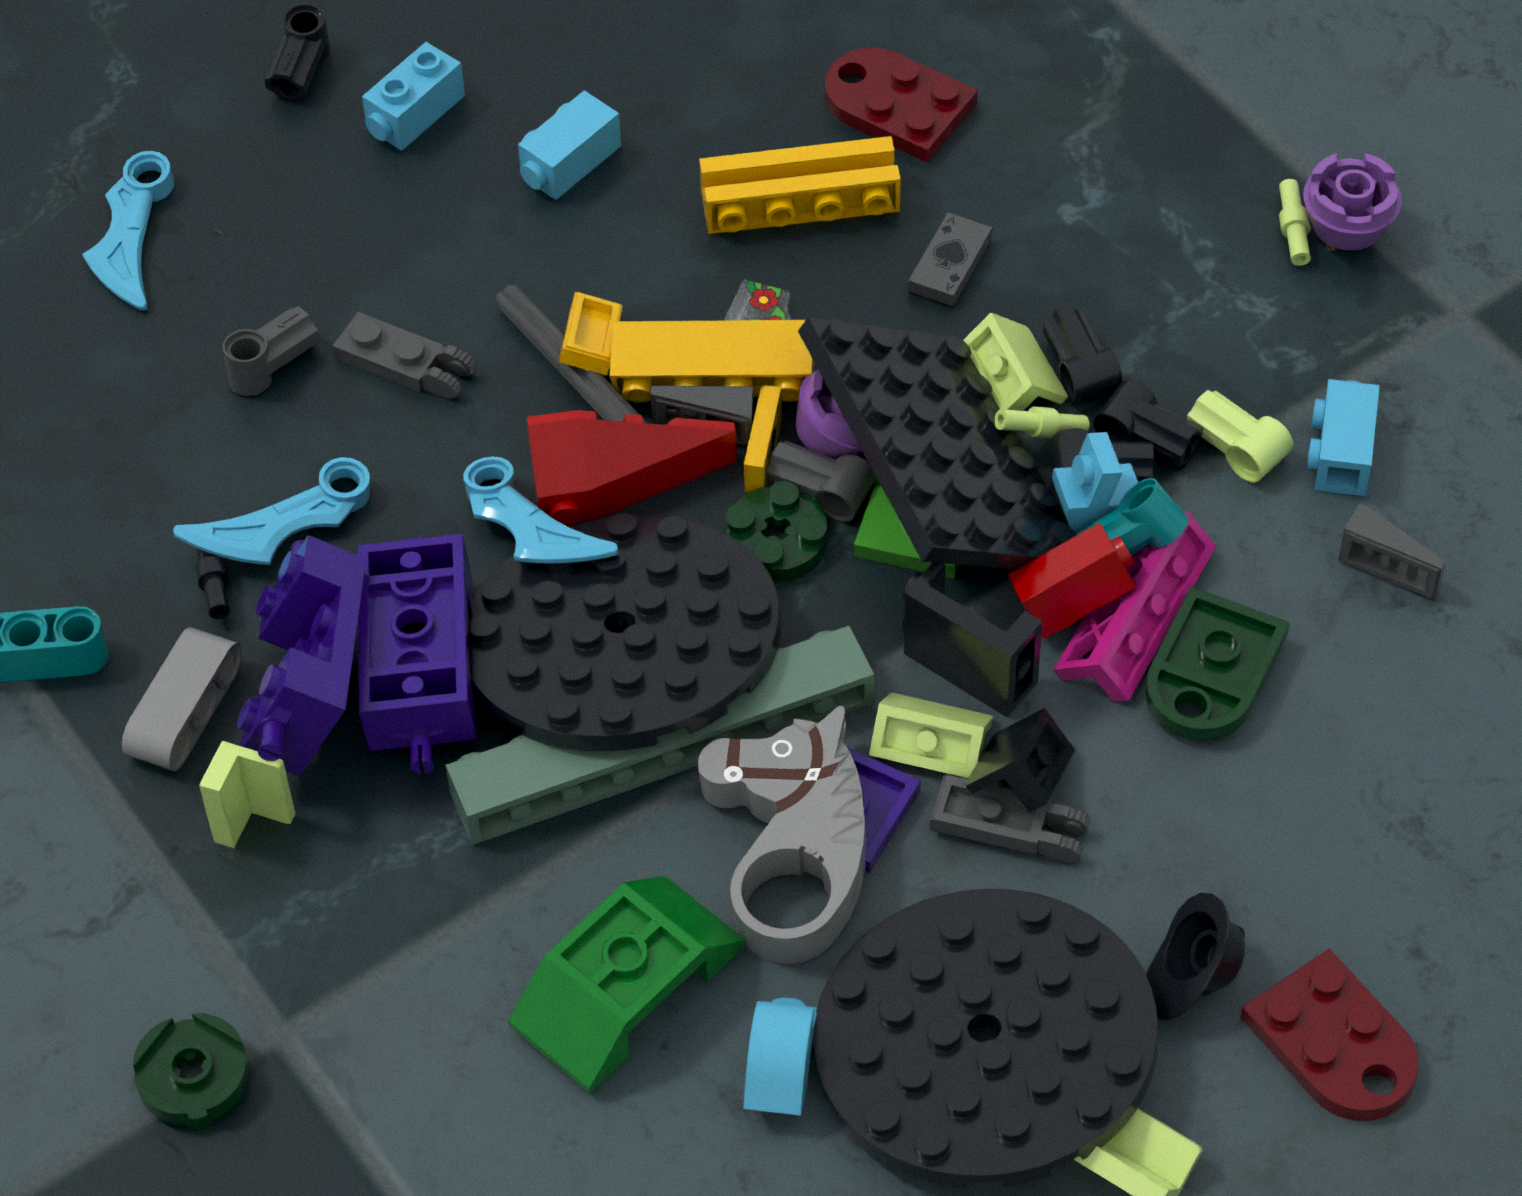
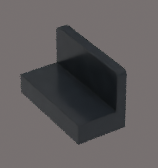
(1027, 756)

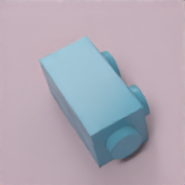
(413, 96)
(569, 145)
(1346, 437)

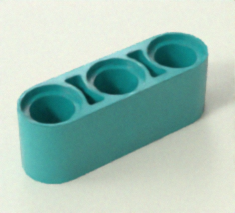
(51, 644)

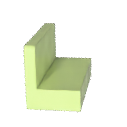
(1013, 363)
(929, 734)
(240, 785)
(1145, 1158)

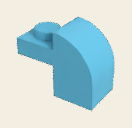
(1093, 482)
(779, 1056)

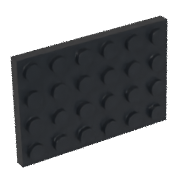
(935, 445)

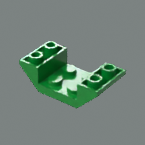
(617, 973)

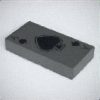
(950, 259)

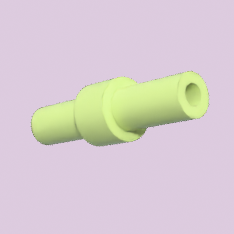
(1294, 222)
(1039, 421)

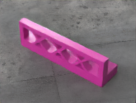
(1142, 617)

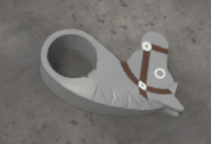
(815, 819)

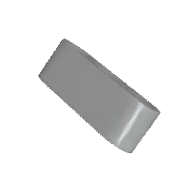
(181, 698)

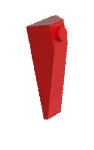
(602, 466)

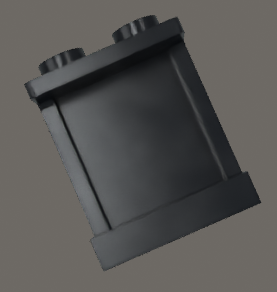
(966, 648)

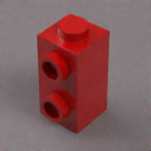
(1074, 579)

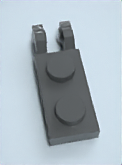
(403, 356)
(1002, 820)

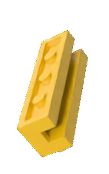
(799, 185)
(708, 355)

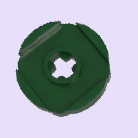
(782, 508)
(195, 1099)

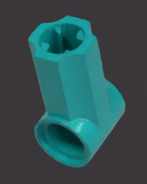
(1144, 517)

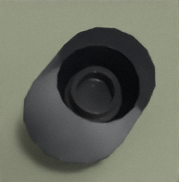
(1196, 957)

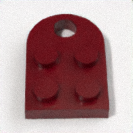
(897, 100)
(1334, 1037)

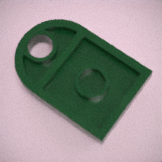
(1215, 659)

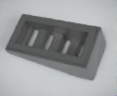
(706, 403)
(1390, 553)

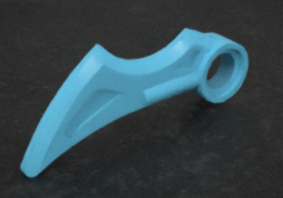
(118, 254)
(536, 533)
(259, 534)

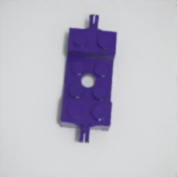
(316, 620)
(420, 683)

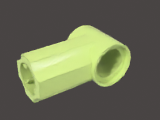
(1249, 444)

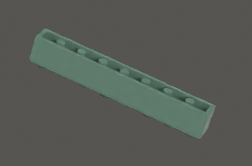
(538, 781)

